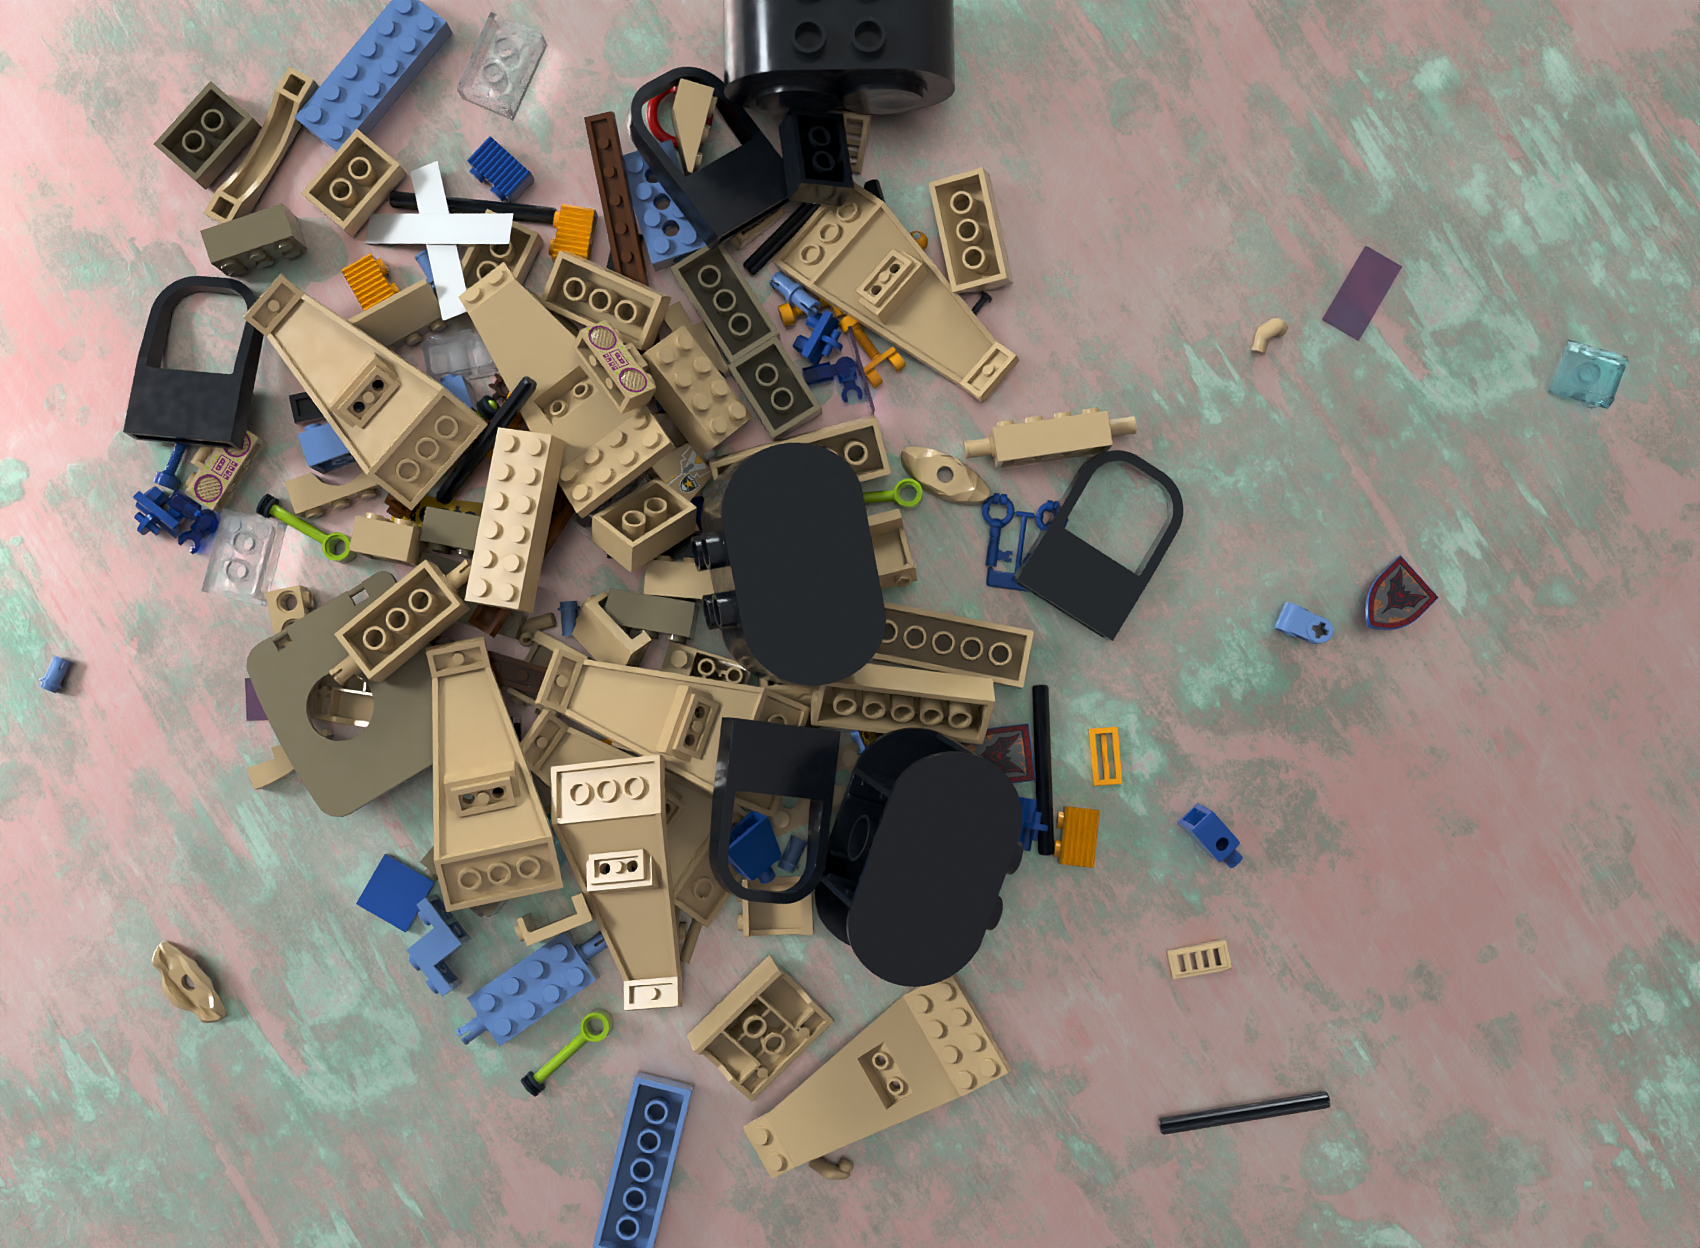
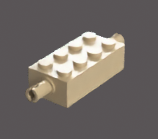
(1050, 438)
(402, 621)

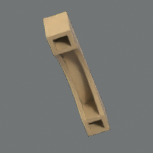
(244, 187)

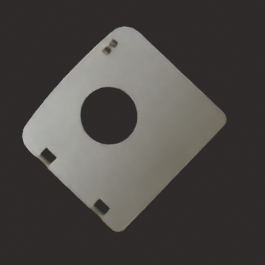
(394, 743)

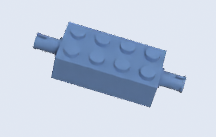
(533, 988)

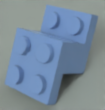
(437, 945)

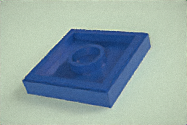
(395, 892)

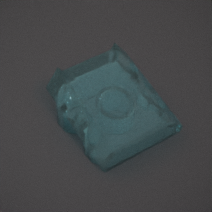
(1588, 374)

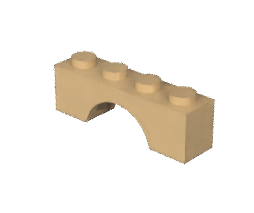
(312, 495)

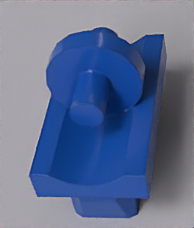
(822, 339)
(150, 506)
(1030, 822)

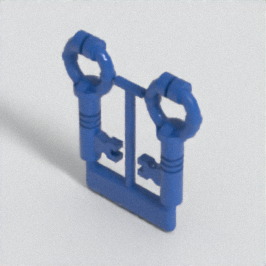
(998, 578)

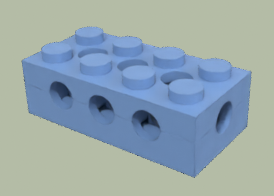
(654, 223)

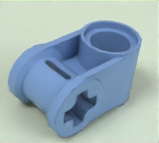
(1299, 622)

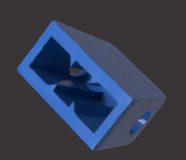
(1211, 835)
(753, 848)

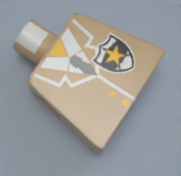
(683, 470)

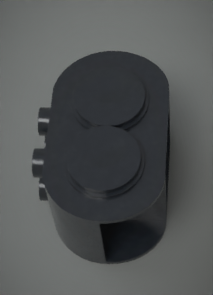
(838, 54)
(791, 566)
(919, 856)

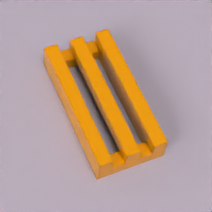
(1116, 756)

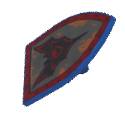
(1397, 597)
(1009, 750)

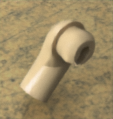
(1264, 332)
(532, 625)
(831, 1171)

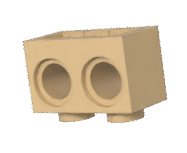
(281, 616)

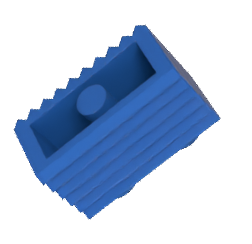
(500, 170)

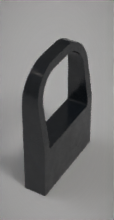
(727, 192)
(192, 404)
(1082, 578)
(781, 763)

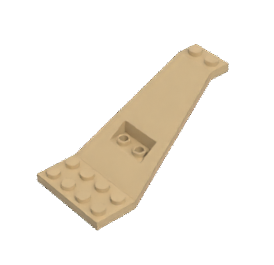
(853, 254)
(407, 427)
(601, 445)
(656, 711)
(687, 811)
(616, 818)
(495, 841)
(930, 1047)

